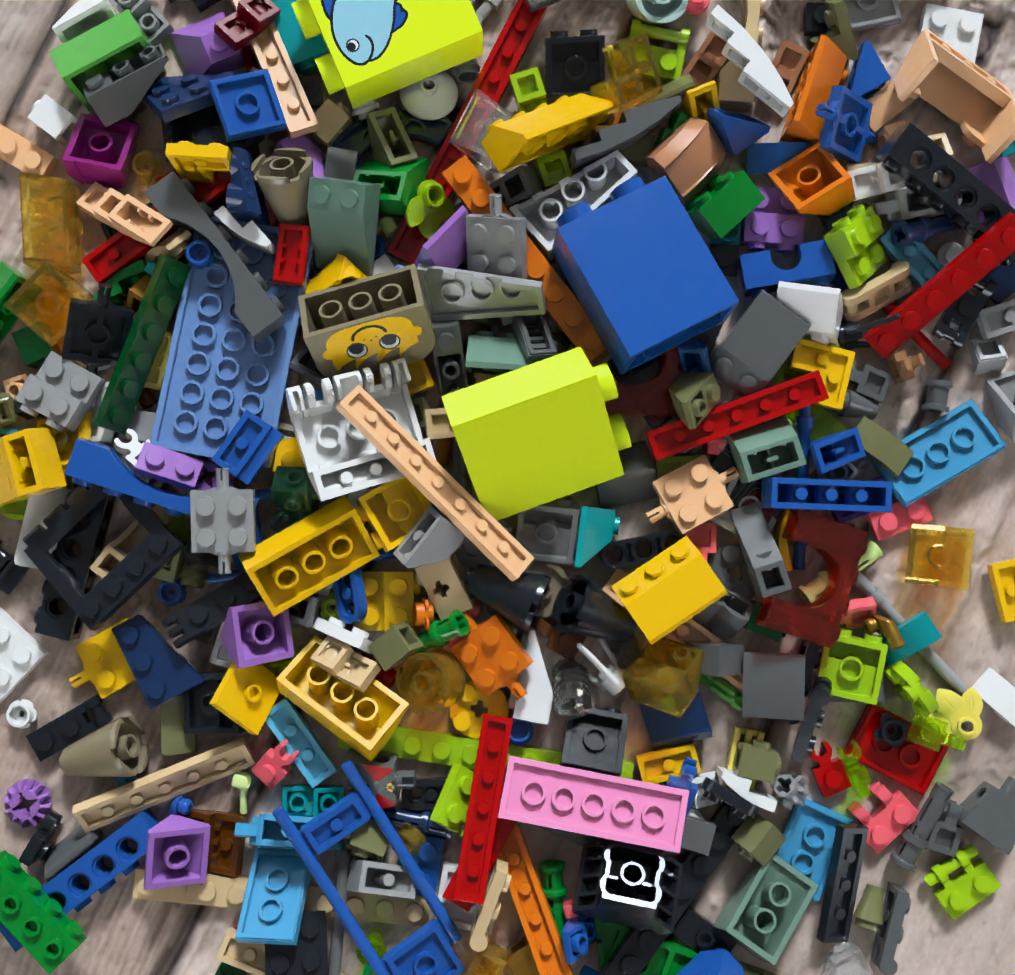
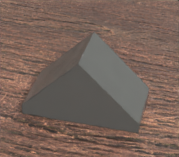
(306, 610)
(720, 657)

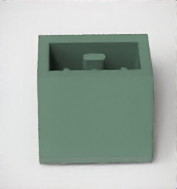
(766, 449)

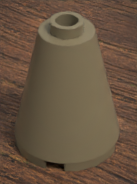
(285, 183)
(108, 752)

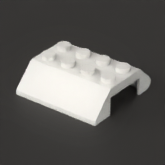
(332, 449)

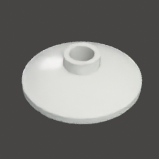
(430, 103)

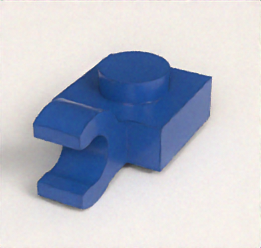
(685, 779)

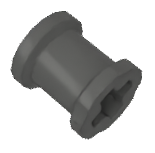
(937, 395)

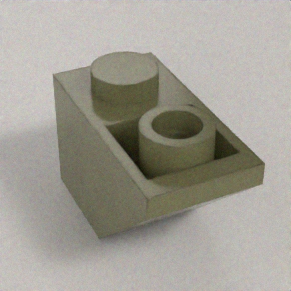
(694, 396)

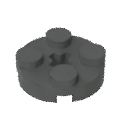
(731, 557)

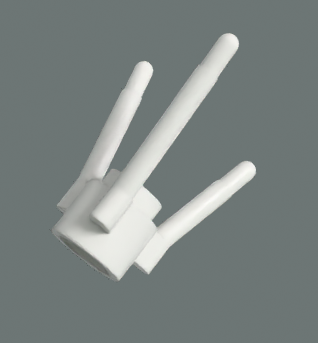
(610, 676)

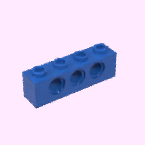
(826, 494)

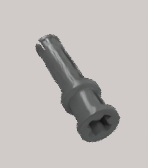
(916, 837)

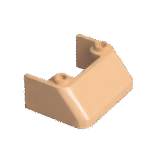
(960, 92)

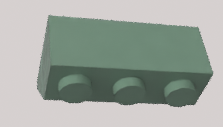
(495, 354)

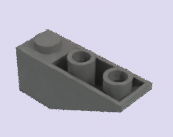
(122, 88)
(449, 357)
(760, 551)

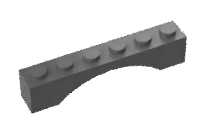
(252, 304)

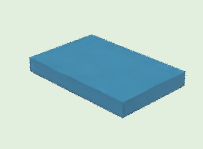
(810, 840)
(273, 898)

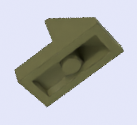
(841, 31)

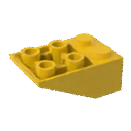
(29, 465)

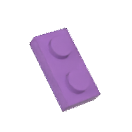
(168, 466)

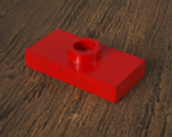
(291, 255)

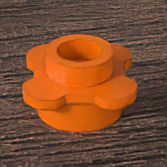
(422, 613)

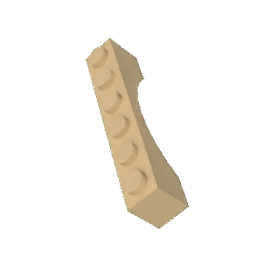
(730, 92)

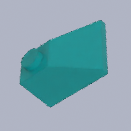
(593, 532)

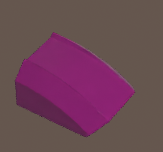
(101, 152)

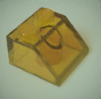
(941, 557)

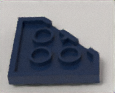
(181, 95)

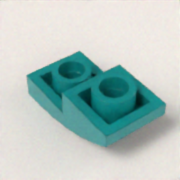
(917, 634)
(309, 801)

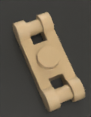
(877, 292)

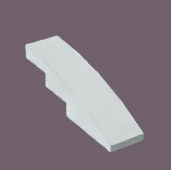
(757, 72)

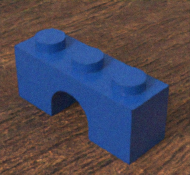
(813, 268)

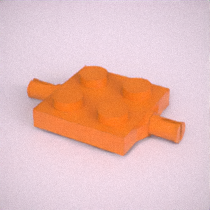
(492, 656)

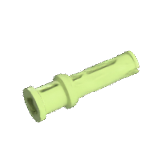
(816, 587)

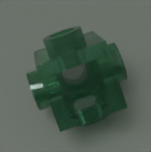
(292, 489)

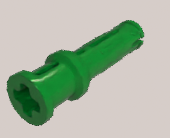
(443, 631)
(554, 889)

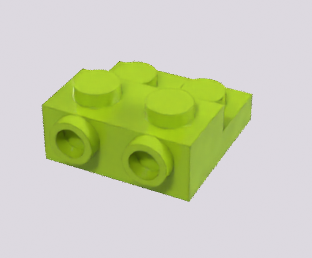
(856, 245)
(855, 666)

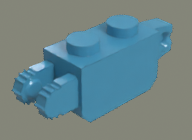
(267, 833)

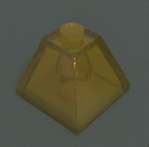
(45, 301)

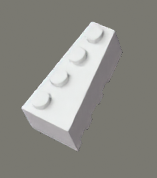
(589, 186)

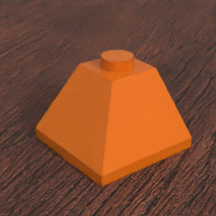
(814, 182)

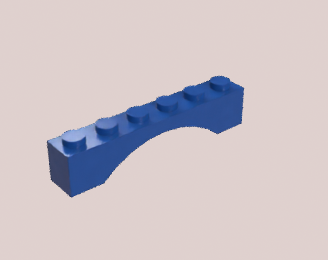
(102, 466)

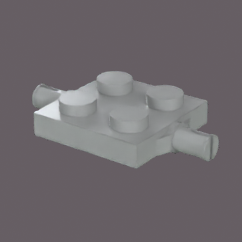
(497, 242)
(223, 520)

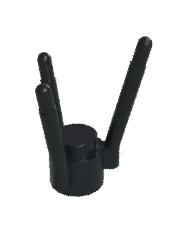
(851, 332)

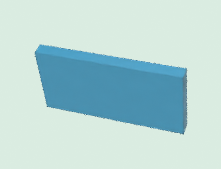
(944, 452)

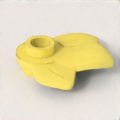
(958, 709)

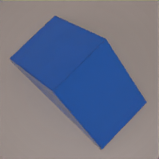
(867, 72)
(736, 130)
(836, 449)

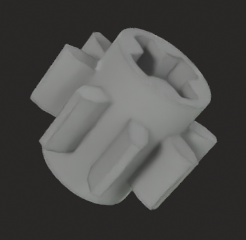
(790, 789)

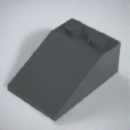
(757, 345)

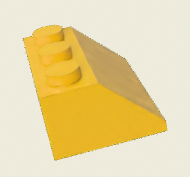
(669, 589)

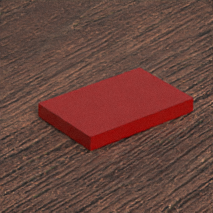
(908, 764)

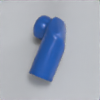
(181, 806)

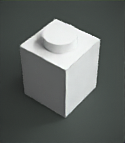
(53, 119)

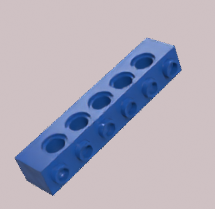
(94, 869)

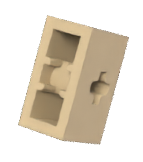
(445, 598)

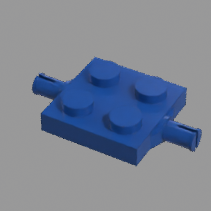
(846, 124)

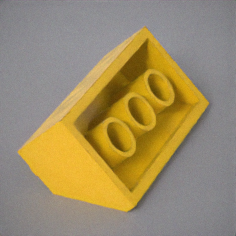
(543, 129)
(309, 555)
(357, 718)

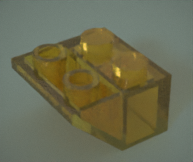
(665, 676)

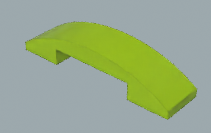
(529, 94)

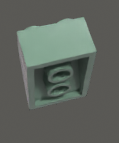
(343, 220)
(766, 909)

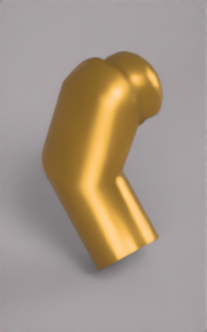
(885, 627)

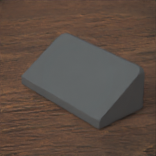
(69, 849)

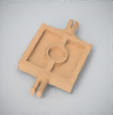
(692, 494)

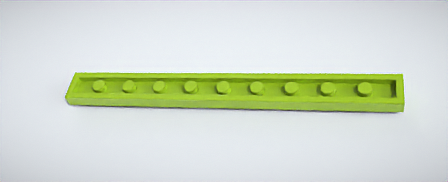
(461, 749)

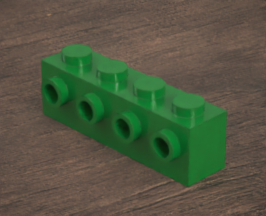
(35, 917)

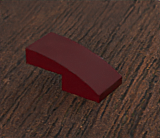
(247, 22)

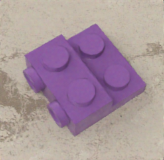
(773, 224)

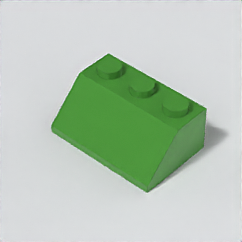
(99, 51)

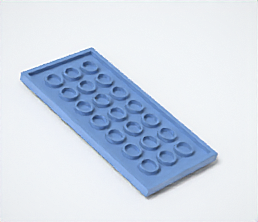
(216, 363)

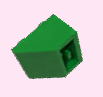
(397, 183)
(724, 204)

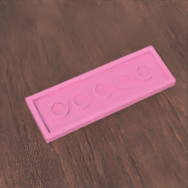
(593, 804)

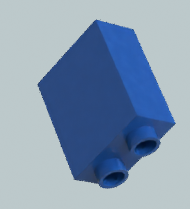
(641, 271)

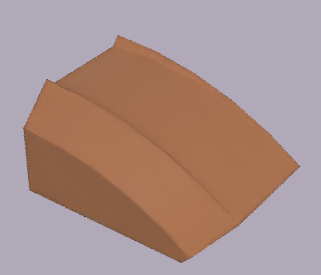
(688, 157)

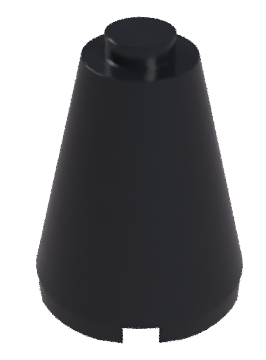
(514, 600)
(591, 612)

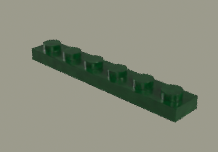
(142, 344)

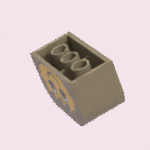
(367, 322)

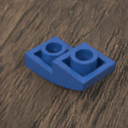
(768, 156)
(577, 936)

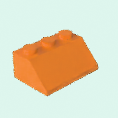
(820, 72)

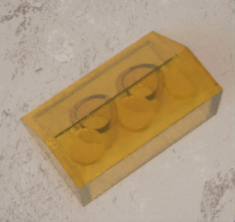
(50, 222)

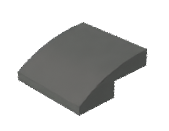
(773, 685)

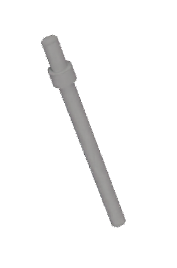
(928, 654)

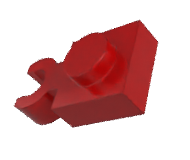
(829, 772)

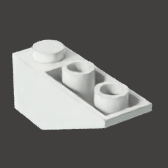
(534, 679)

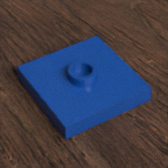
(247, 105)

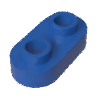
(351, 597)

